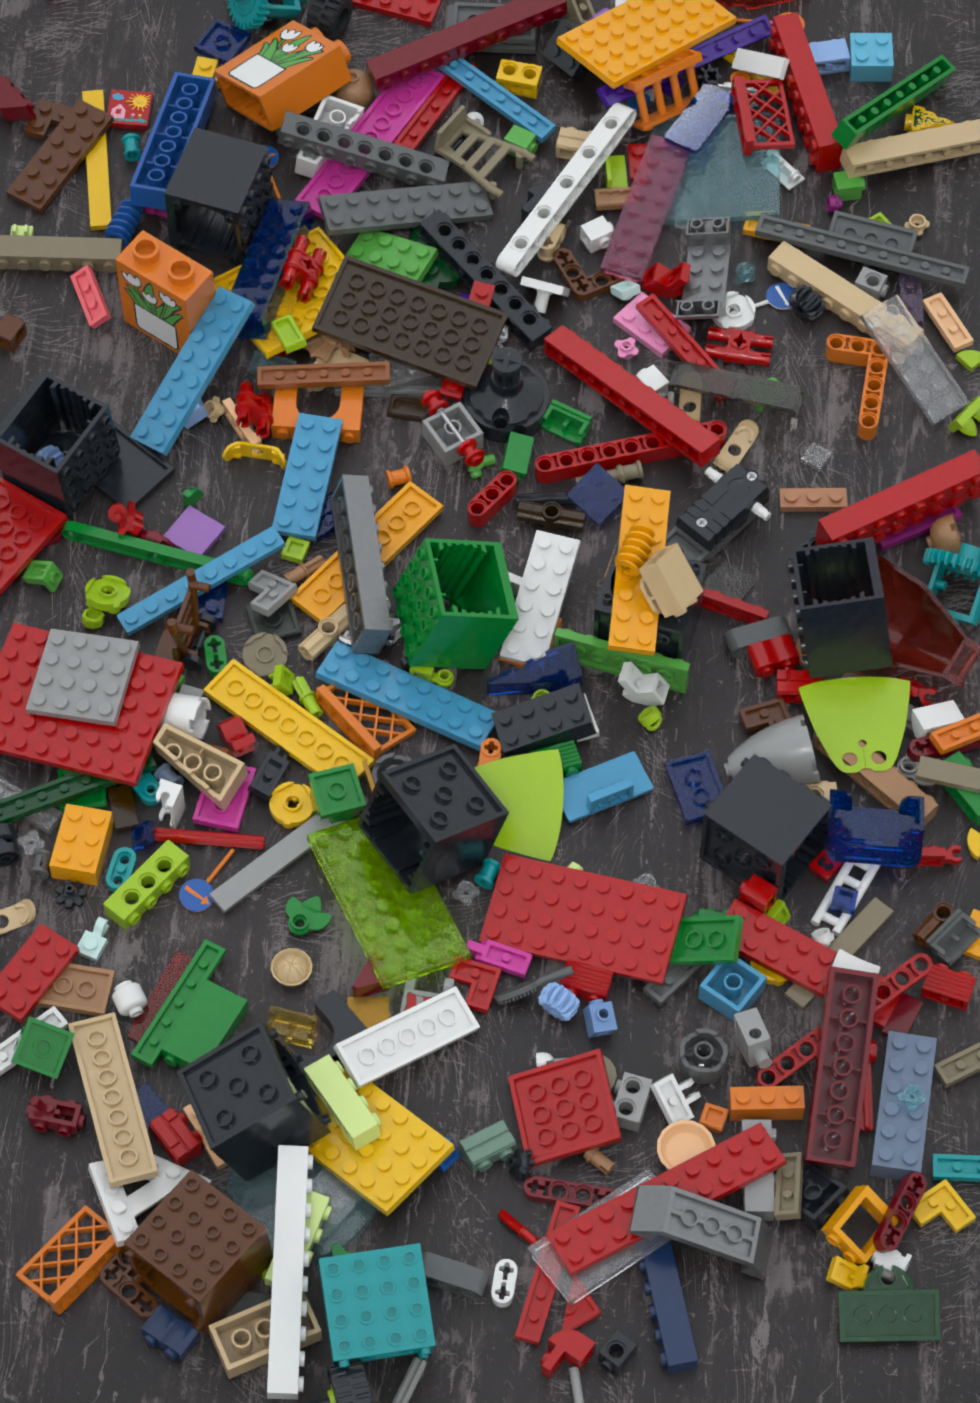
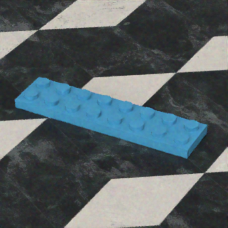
(192, 371)
(407, 695)

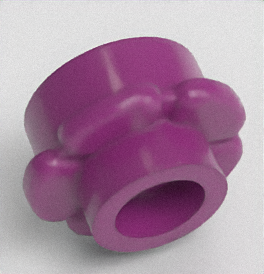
(833, 203)

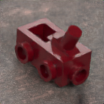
(52, 1114)

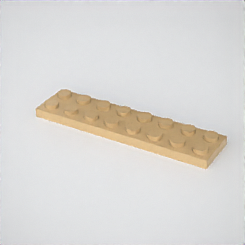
(113, 1100)

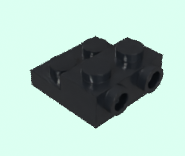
(820, 1196)

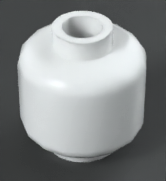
(129, 999)

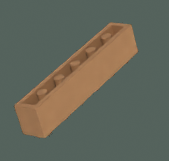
(886, 786)

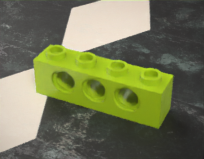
(133, 888)

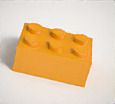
(81, 844)

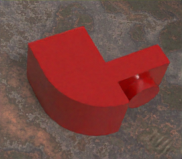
(666, 282)
(236, 736)
(567, 1346)

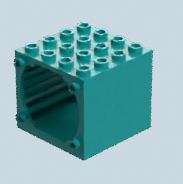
(376, 1304)

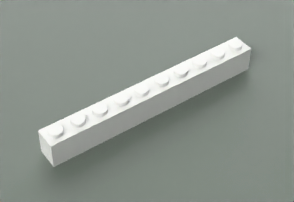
(287, 1274)

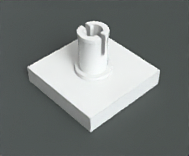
(544, 291)

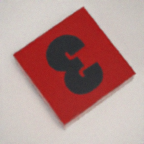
(824, 867)

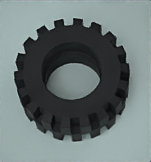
(330, 17)

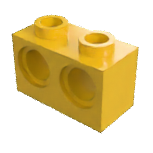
(520, 78)

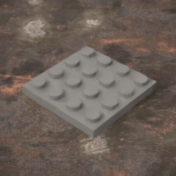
(83, 677)

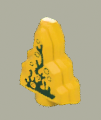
(922, 119)

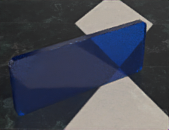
(700, 118)

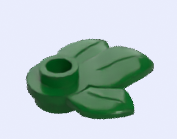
(307, 913)

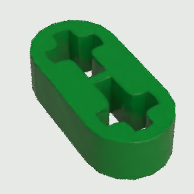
(211, 657)

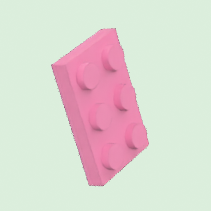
(635, 325)

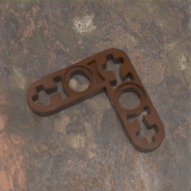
(586, 282)
(124, 1280)

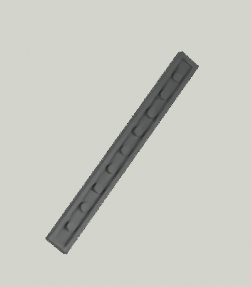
(862, 251)

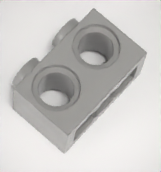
(632, 1101)

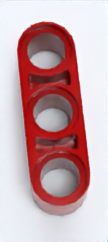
(489, 508)

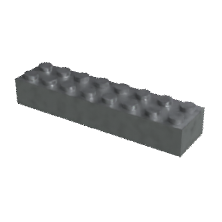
(361, 564)

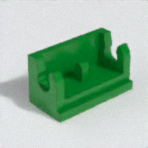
(567, 423)
(517, 454)

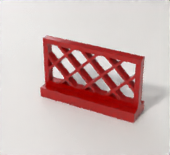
(745, 119)

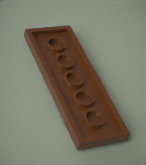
(60, 156)

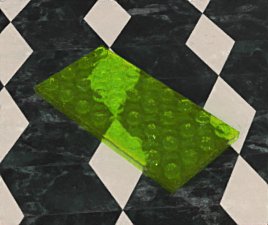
(397, 930)

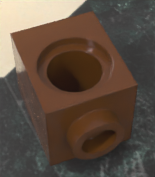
(11, 332)

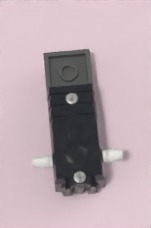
(720, 513)

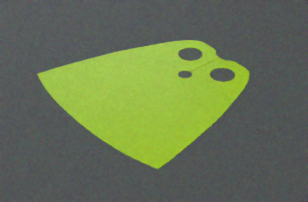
(858, 710)
(533, 794)

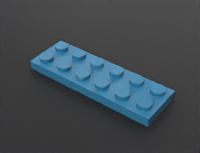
(307, 476)

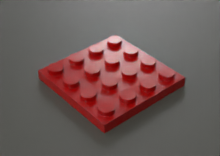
(565, 1107)

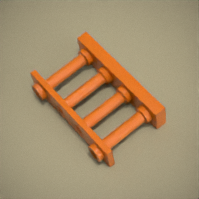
(654, 77)

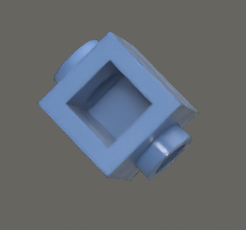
(599, 1018)

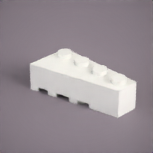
(334, 112)

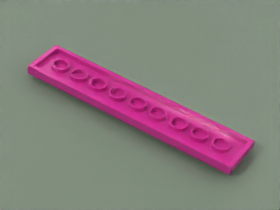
(382, 120)

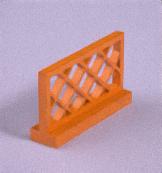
(353, 729)
(84, 1275)

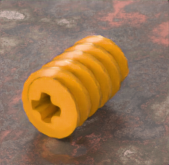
(635, 550)

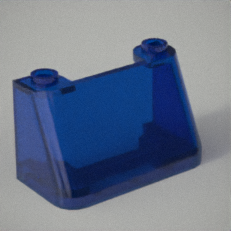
(875, 833)

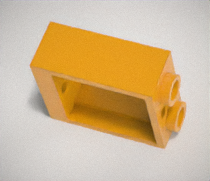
(835, 1236)

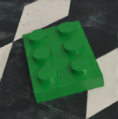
(708, 940)

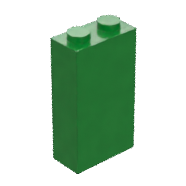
(204, 1025)

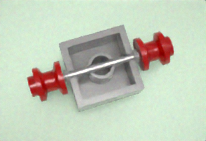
(451, 431)

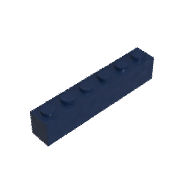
(668, 1310)

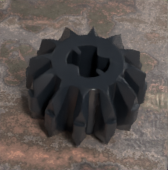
(806, 303)

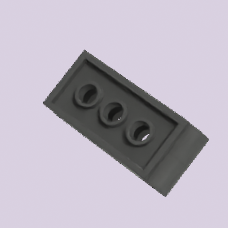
(520, 44)

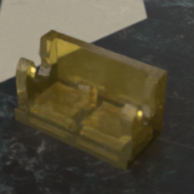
(293, 1026)

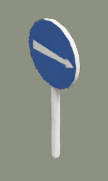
(776, 296)

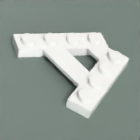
(122, 1209)

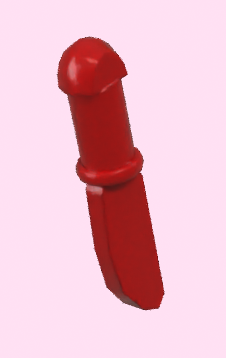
(517, 1227)

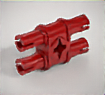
(303, 269)
(744, 354)
(254, 409)

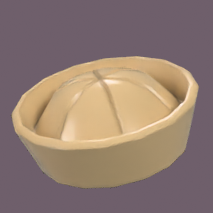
(291, 967)

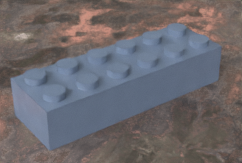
(899, 1132)

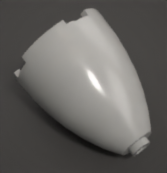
(784, 746)

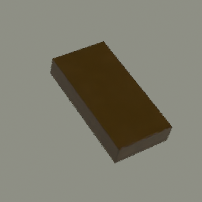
(407, 409)
(123, 807)

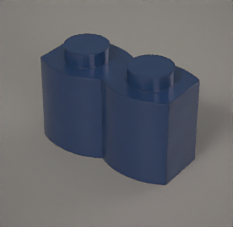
(170, 1334)

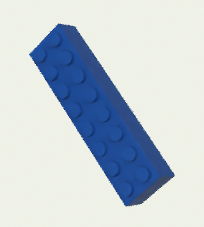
(184, 108)

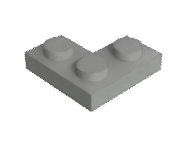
(272, 592)

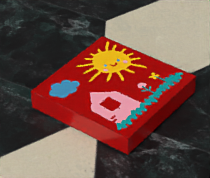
(130, 109)

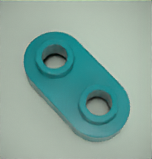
(144, 784)
(118, 870)

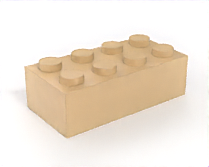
(245, 1337)

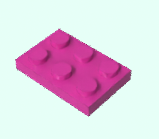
(210, 815)

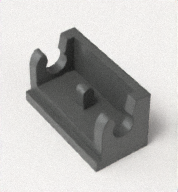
(953, 937)

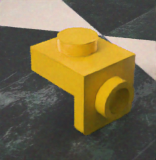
(846, 1274)

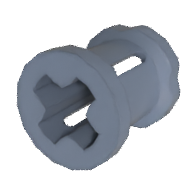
(165, 772)

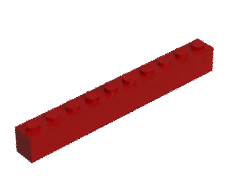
(632, 396)

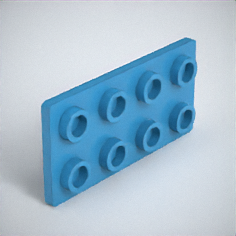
(604, 786)

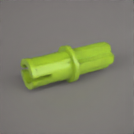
(307, 696)

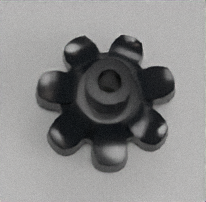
(70, 894)
(520, 1164)

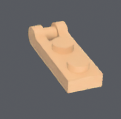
(245, 434)

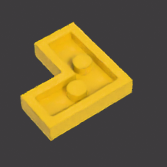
(945, 1202)

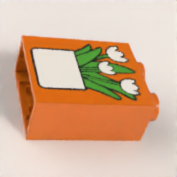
(284, 74)
(162, 290)

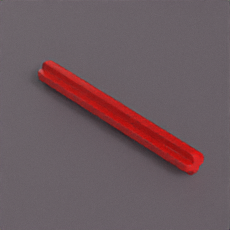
(209, 838)

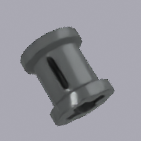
(36, 870)

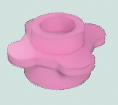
(626, 353)

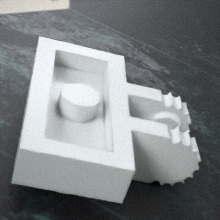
(672, 1100)

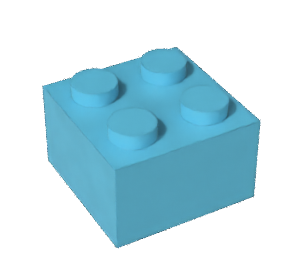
(871, 57)

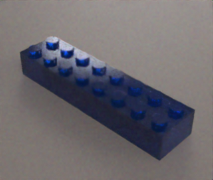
(264, 262)

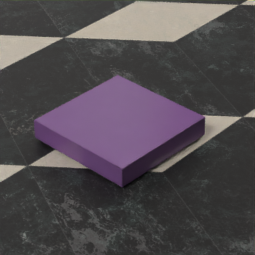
(195, 532)

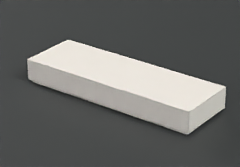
(760, 63)

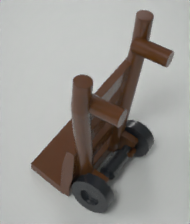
(181, 631)

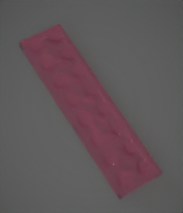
(645, 210)

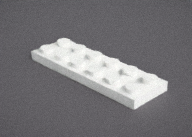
(541, 596)
(406, 1037)

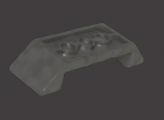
(709, 273)
(702, 1225)

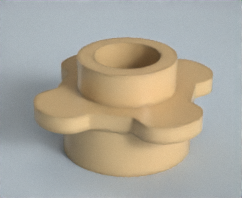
(917, 219)
(214, 409)

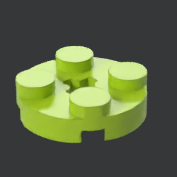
(97, 596)

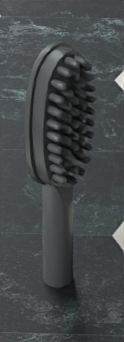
(530, 986)

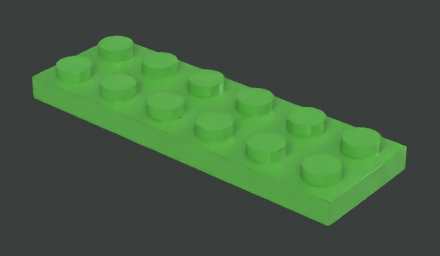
(594, 654)

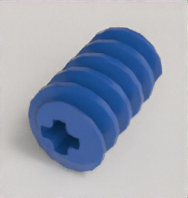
(124, 221)

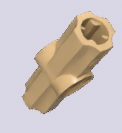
(319, 639)

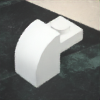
(642, 688)

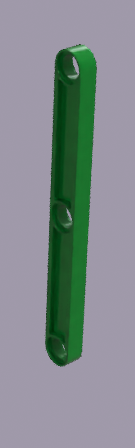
(143, 549)

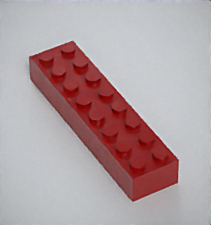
(806, 93)
(905, 503)

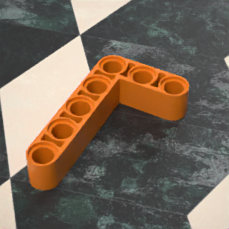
(865, 353)

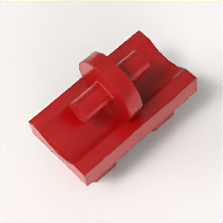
(127, 518)

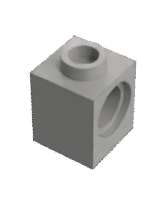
(872, 283)

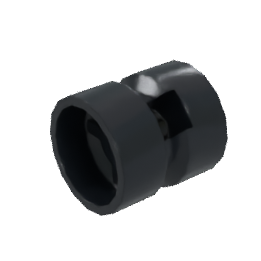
(9, 847)

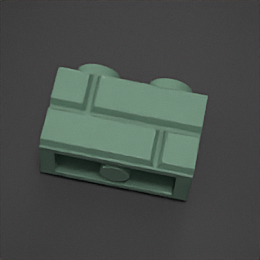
(488, 1146)

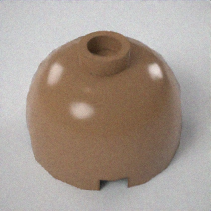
(358, 91)
(944, 534)

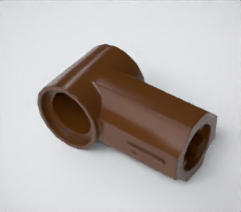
(932, 923)

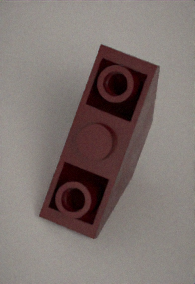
(12, 102)

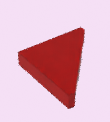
(580, 1313)

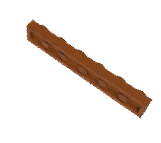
(323, 375)

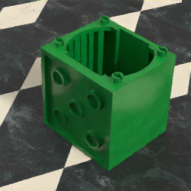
(468, 576)

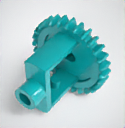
(253, 13)
(964, 563)

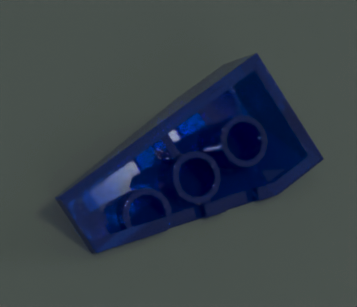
(551, 673)

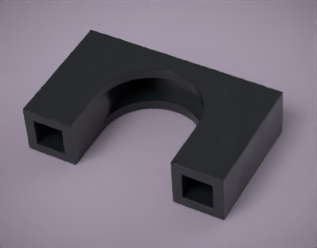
(339, 1020)

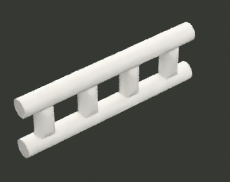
(843, 877)

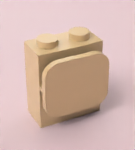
(669, 582)

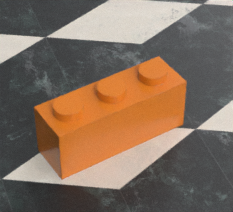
(766, 1103)

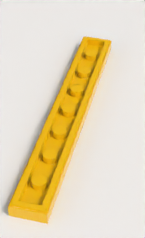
(98, 172)

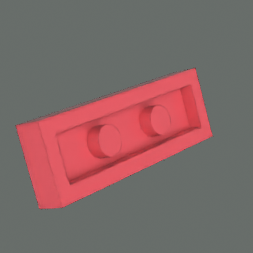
(90, 297)

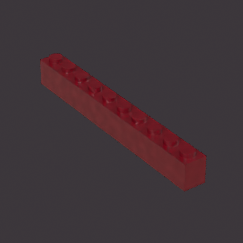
(461, 40)

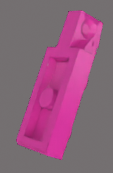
(501, 956)

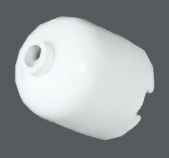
(188, 714)

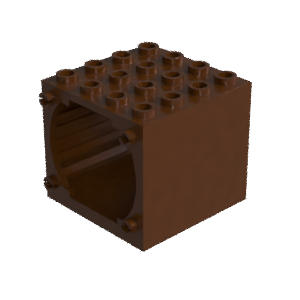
(199, 1252)

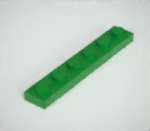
(199, 969)

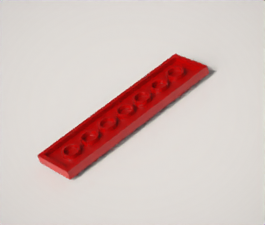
(792, 954)

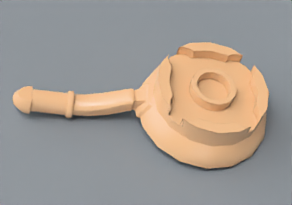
(682, 1142)

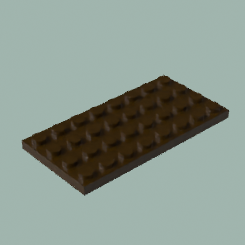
(410, 322)

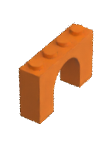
(350, 411)

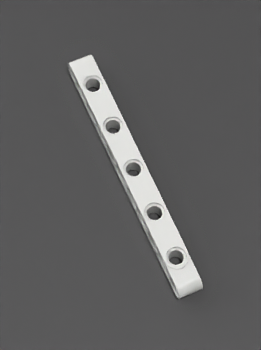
(565, 189)

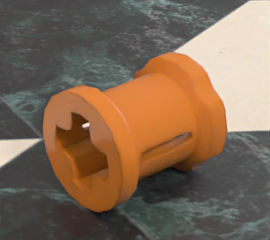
(398, 477)

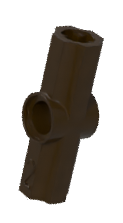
(562, 518)

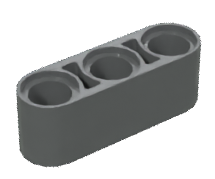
(741, 637)
(454, 1276)

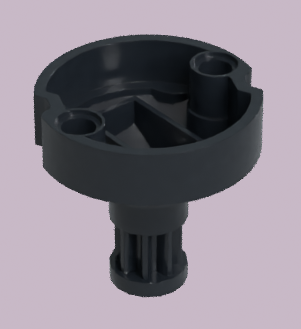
(508, 397)

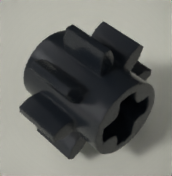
(713, 73)

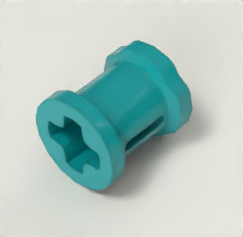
(131, 144)
(487, 873)

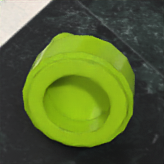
(649, 716)

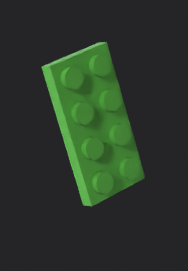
(394, 254)

